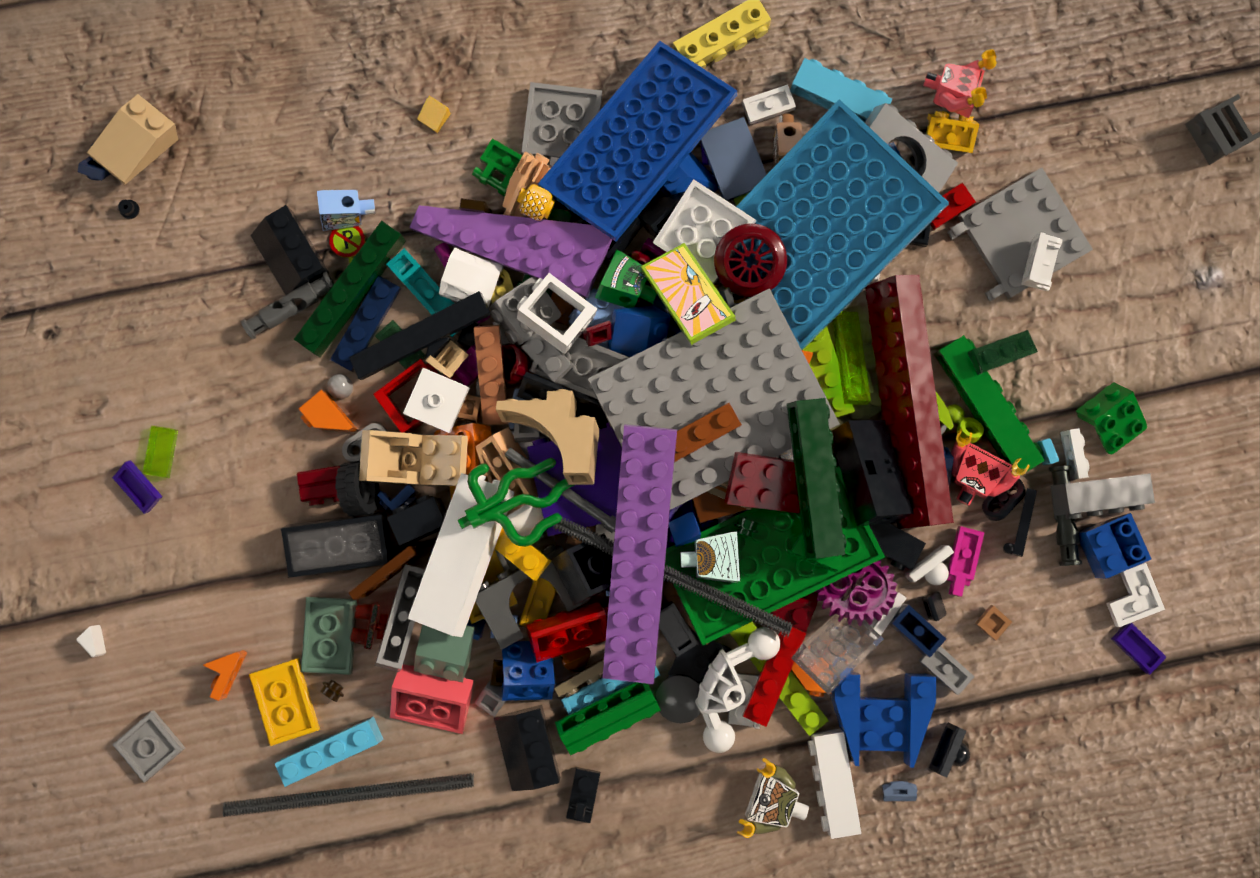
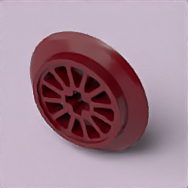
(727, 244)

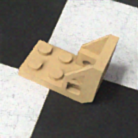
(412, 458)

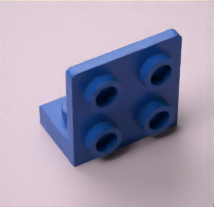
(524, 676)

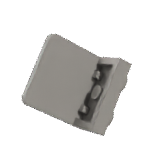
(505, 312)

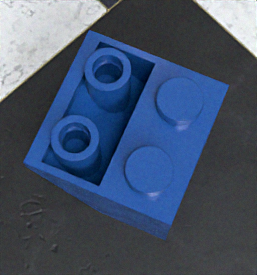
(1113, 546)

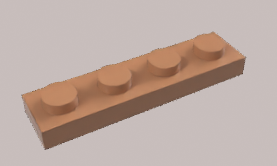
(490, 371)

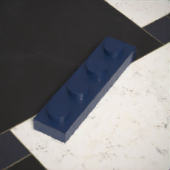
(366, 322)

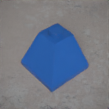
(688, 170)

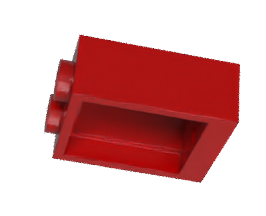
(389, 406)

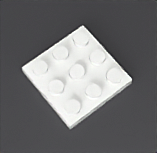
(701, 223)

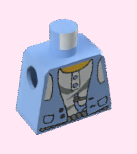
(342, 208)

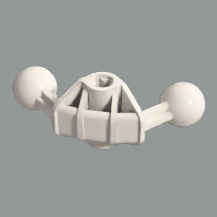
(723, 690)

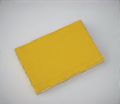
(284, 702)

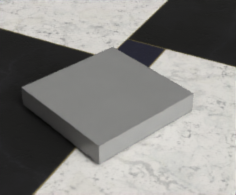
(148, 746)

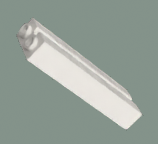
(457, 564)

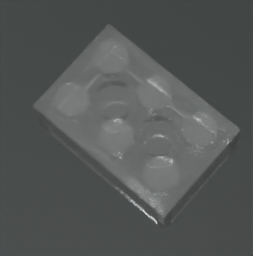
(836, 651)

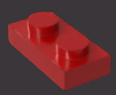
(959, 200)

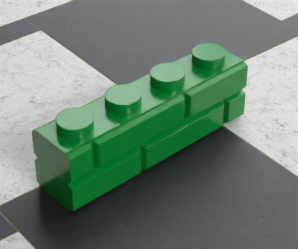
(607, 717)

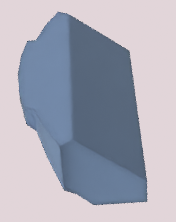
(899, 791)

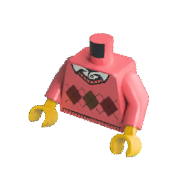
(960, 85)
(980, 471)

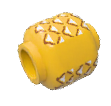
(535, 202)

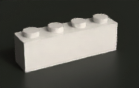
(835, 783)

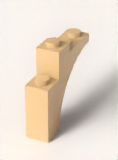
(557, 420)

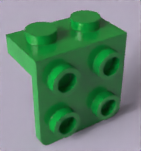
(1114, 416)

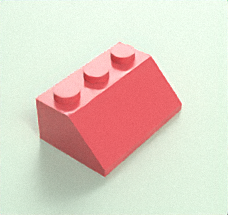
(430, 700)

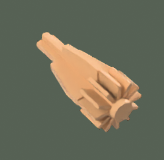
(528, 172)

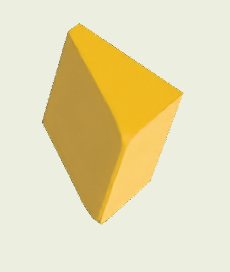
(433, 114)

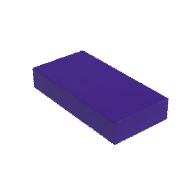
(137, 487)
(1138, 648)

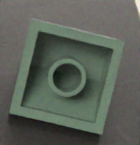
(443, 654)

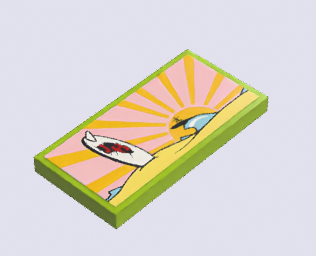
(688, 293)

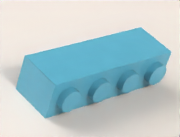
(827, 86)
(329, 751)

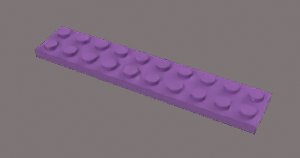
(639, 553)

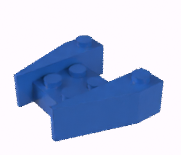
(885, 722)

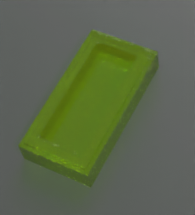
(160, 451)

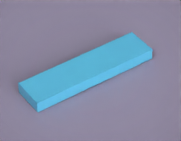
(594, 692)

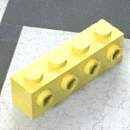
(724, 33)

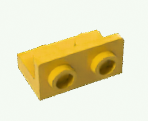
(952, 132)

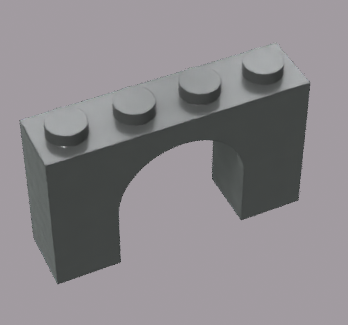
(494, 598)

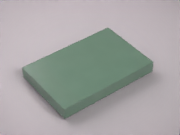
(327, 635)

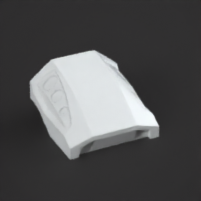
(467, 275)

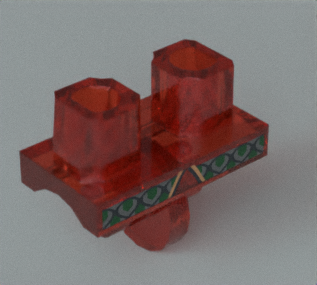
(370, 613)

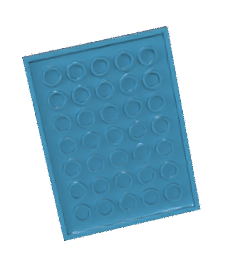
(842, 214)

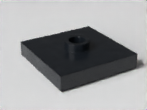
(696, 660)

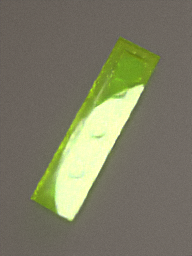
(851, 358)

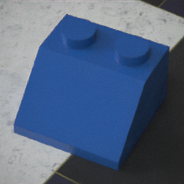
(637, 329)

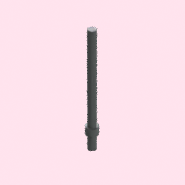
(569, 494)

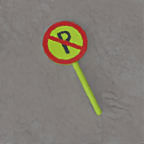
(347, 241)

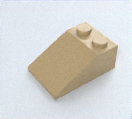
(133, 139)

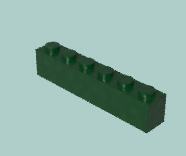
(350, 289)
(816, 478)

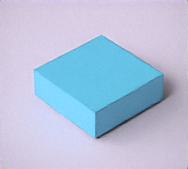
(1049, 452)

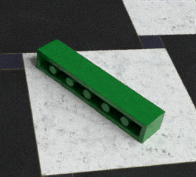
(988, 406)

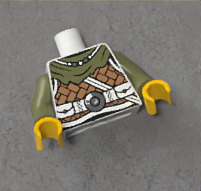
(772, 802)

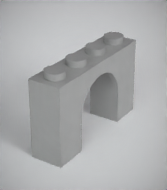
(930, 160)

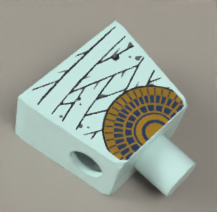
(714, 558)

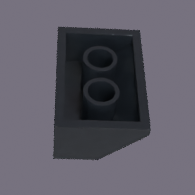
(288, 250)
(527, 749)

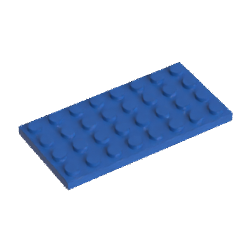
(637, 140)

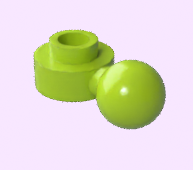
(966, 424)

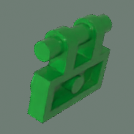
(497, 158)

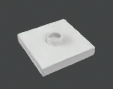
(436, 400)

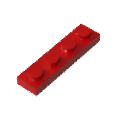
(773, 678)

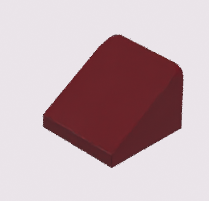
(597, 333)

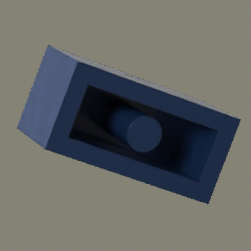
(917, 630)

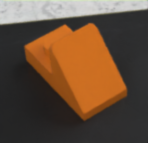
(228, 668)

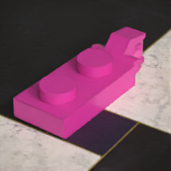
(964, 559)

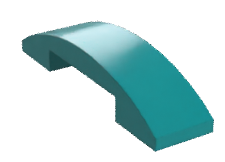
(418, 282)

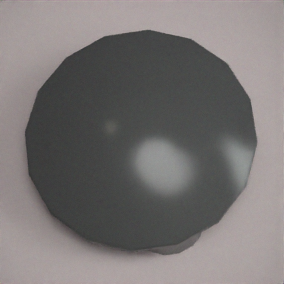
(677, 698)

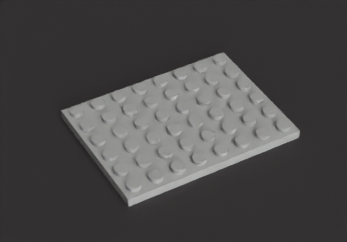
(745, 364)

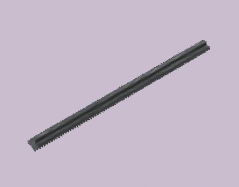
(685, 581)
(247, 806)

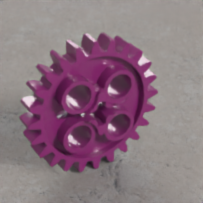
(873, 601)

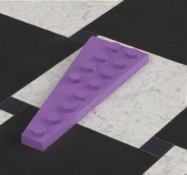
(529, 246)

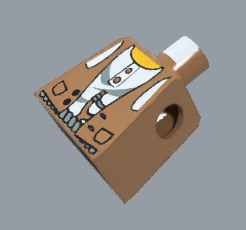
(786, 136)

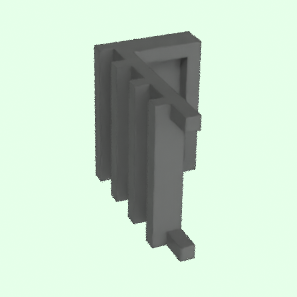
(1215, 134)

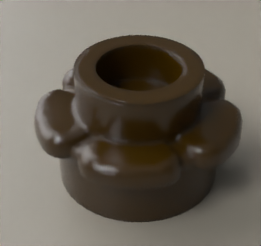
(332, 690)

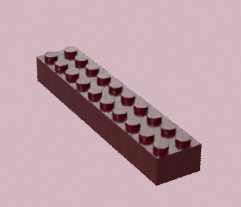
(909, 396)

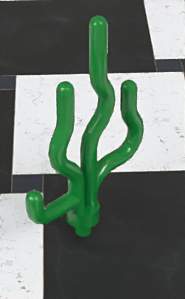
(489, 510)

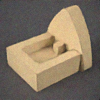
(448, 359)

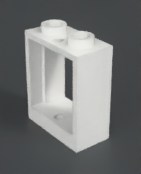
(560, 341)

